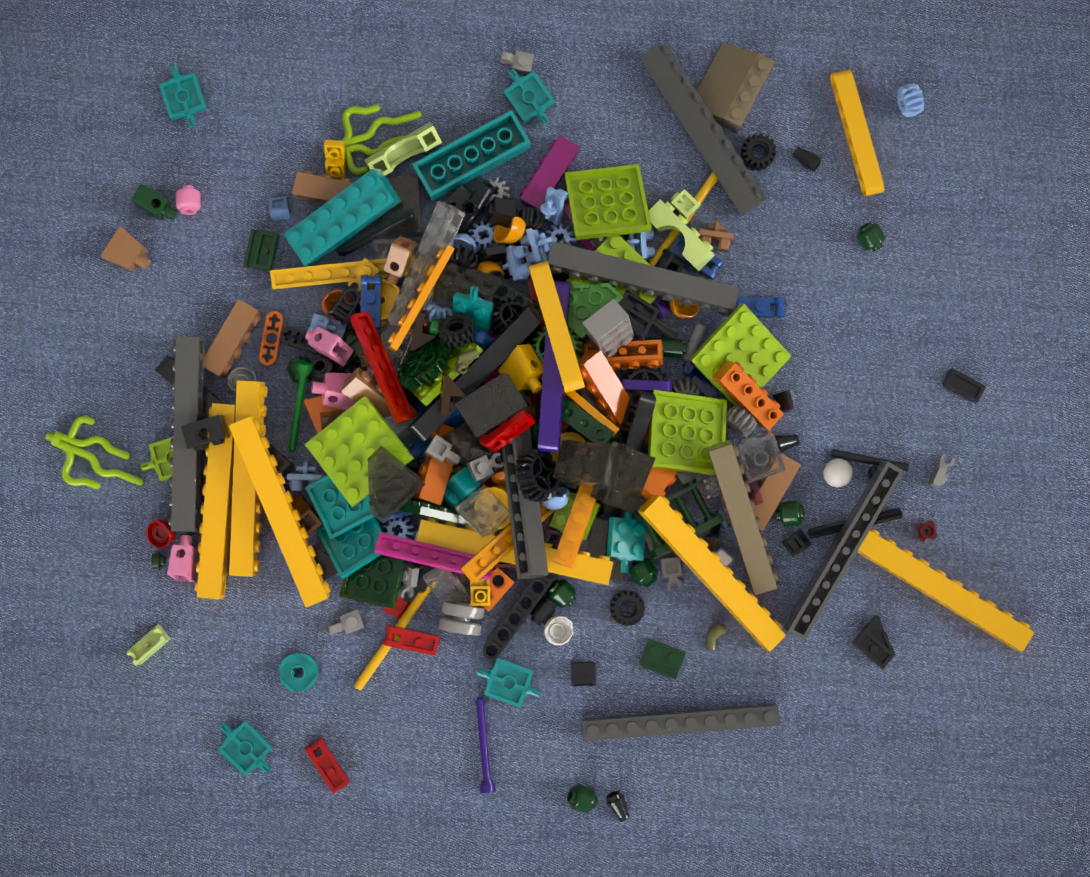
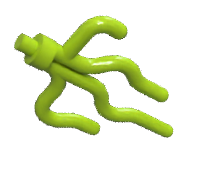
(350, 142)
(70, 446)

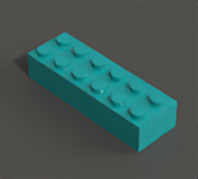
(472, 156)
(342, 217)

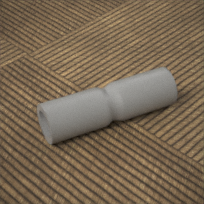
(695, 340)

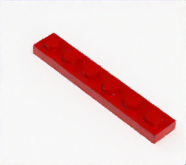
(382, 367)

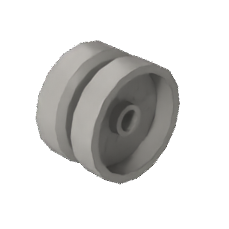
(461, 619)

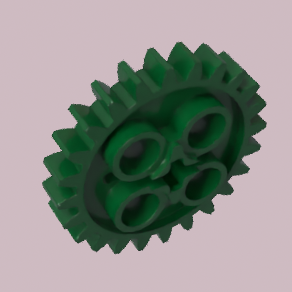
(423, 364)

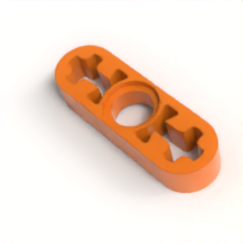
(264, 351)

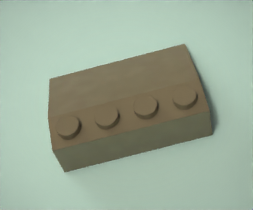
(734, 84)

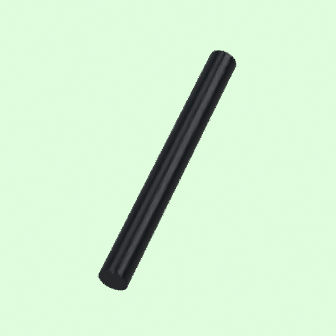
(866, 459)

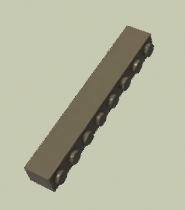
(742, 518)

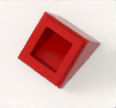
(400, 607)

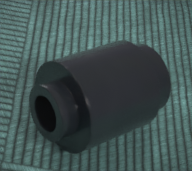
(543, 611)

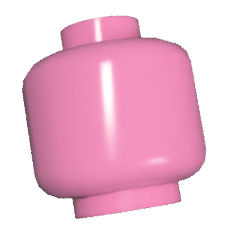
(188, 200)

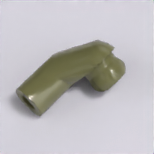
(464, 359)
(714, 633)

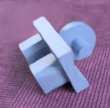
(553, 205)
(638, 243)
(539, 245)
(515, 262)
(328, 324)
(297, 479)

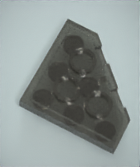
(389, 484)

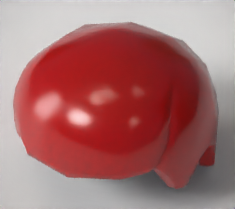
(160, 533)

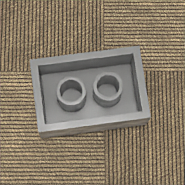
(609, 328)

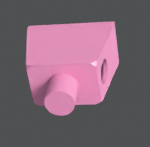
(324, 343)
(331, 391)
(181, 567)

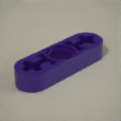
(645, 385)

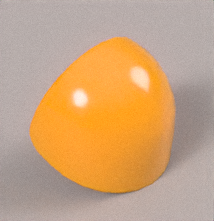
(509, 235)
(489, 266)

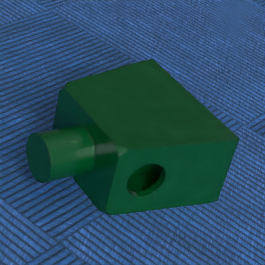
(148, 199)

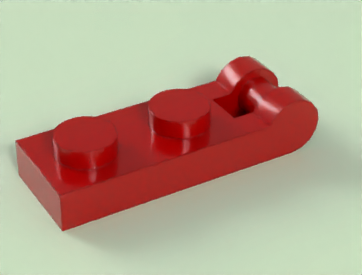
(508, 431)
(411, 640)
(327, 765)

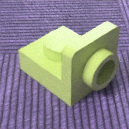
(685, 204)

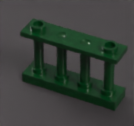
(585, 424)
(710, 519)

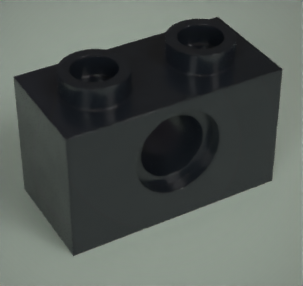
(194, 432)

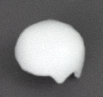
(838, 472)
(558, 630)

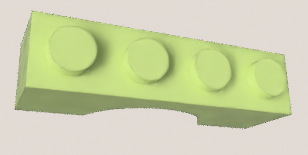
(411, 144)
(695, 250)

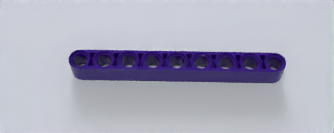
(552, 385)

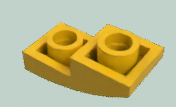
(335, 158)
(480, 593)

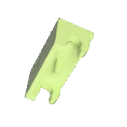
(148, 645)

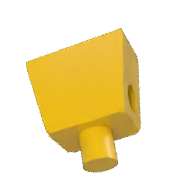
(523, 368)

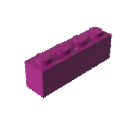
(550, 172)

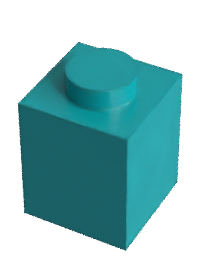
(463, 484)

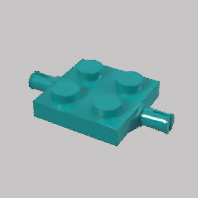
(183, 96)
(529, 97)
(475, 307)
(626, 540)
(508, 682)
(245, 748)

